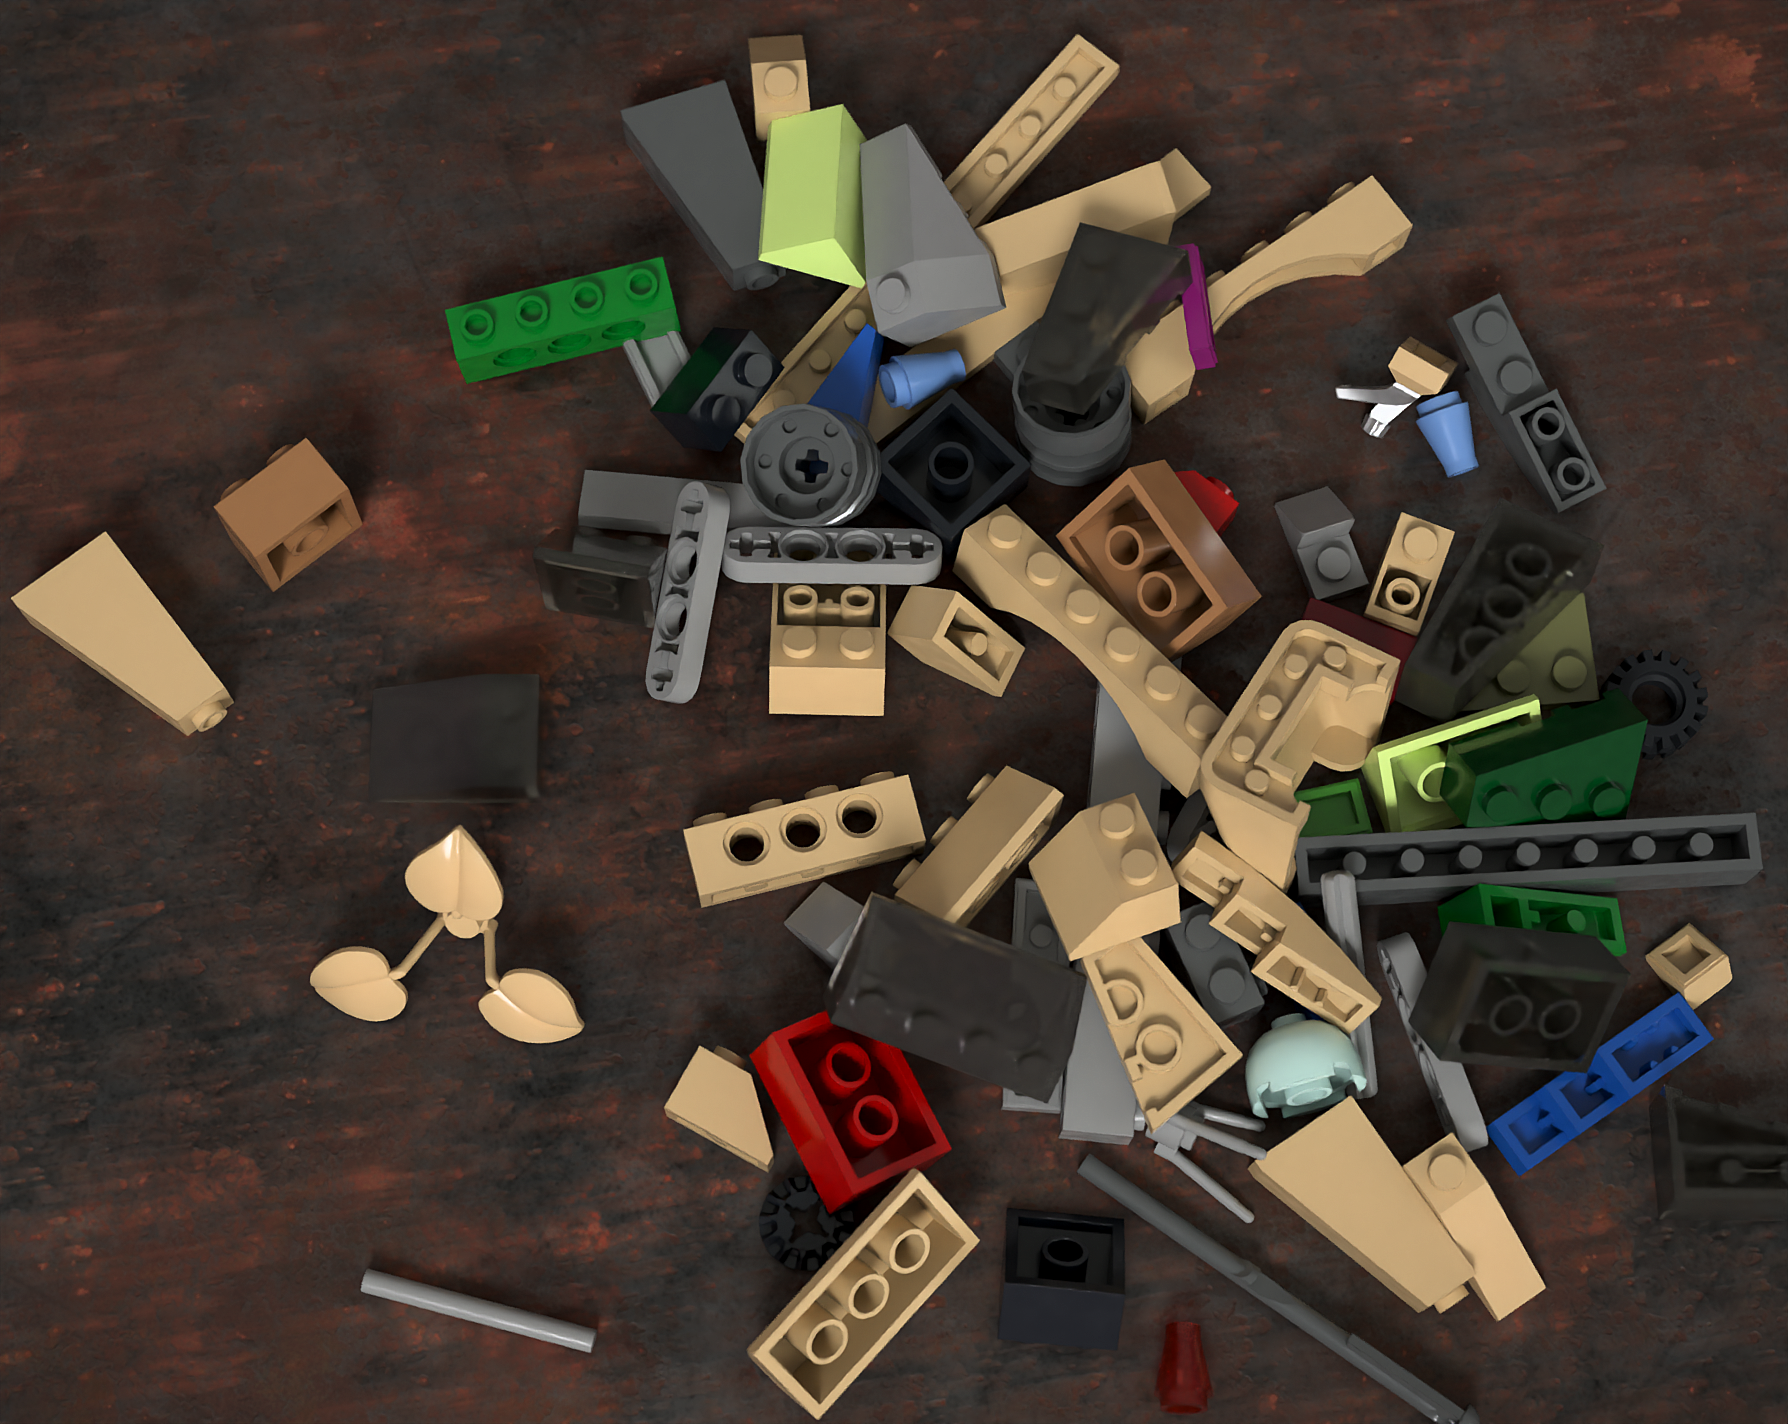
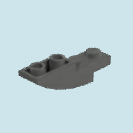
(1521, 408)

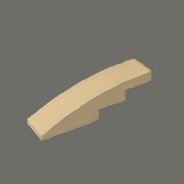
(1288, 944)

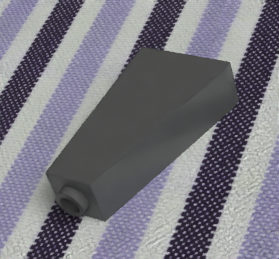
(707, 174)

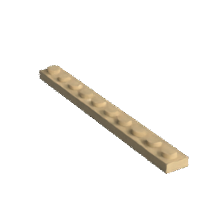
(979, 184)

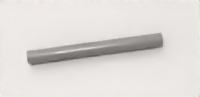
(479, 1310)

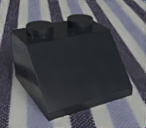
(1062, 1279)

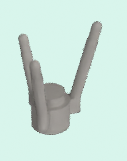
(1183, 1131)

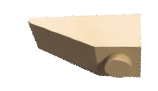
(1477, 1225)

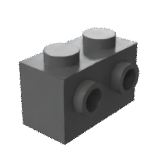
(1213, 968)

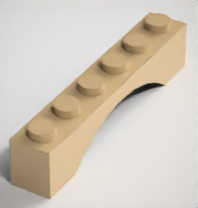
(1342, 239)
(1027, 578)

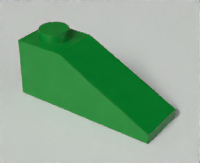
(1538, 911)

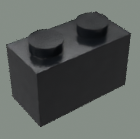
(717, 389)

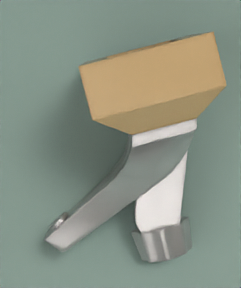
(1417, 373)

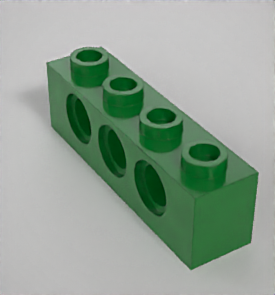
(562, 320)

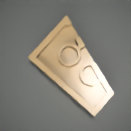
(1157, 1029)

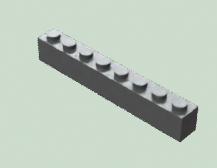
(1538, 857)

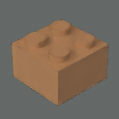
(288, 513)

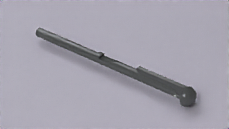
(1278, 1298)

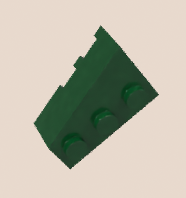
(1550, 770)

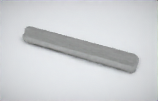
(1344, 929)

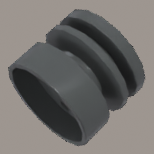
(1074, 446)
(779, 459)

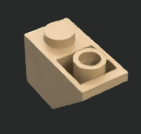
(1408, 573)

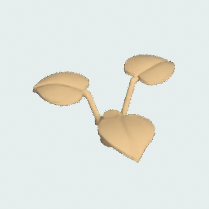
(467, 894)

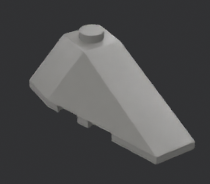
(920, 251)

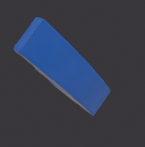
(1615, 1075)

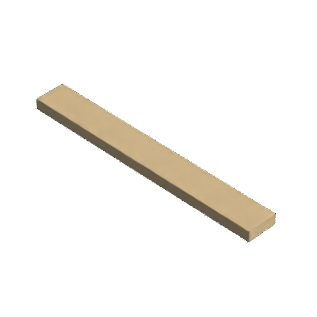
(986, 335)

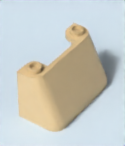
(1307, 703)

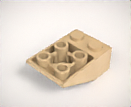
(827, 646)

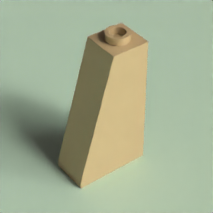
(1036, 241)
(121, 630)
(1364, 1202)

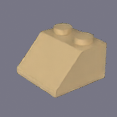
(1106, 879)

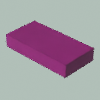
(1198, 314)

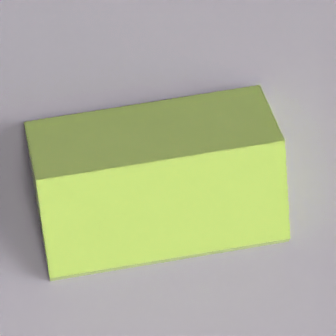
(814, 196)
(1409, 770)

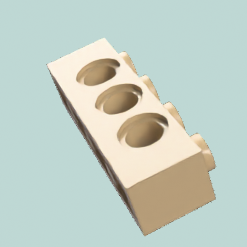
(781, 864)

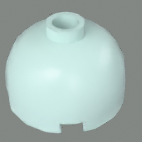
(1301, 1067)

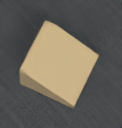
(1691, 965)

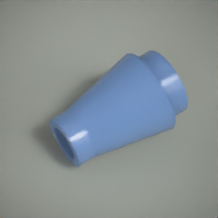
(916, 377)
(1449, 432)

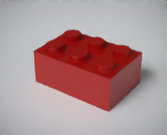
(848, 1108)

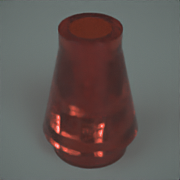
(1183, 1371)

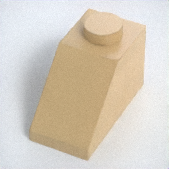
(777, 80)
(956, 638)
(722, 1105)

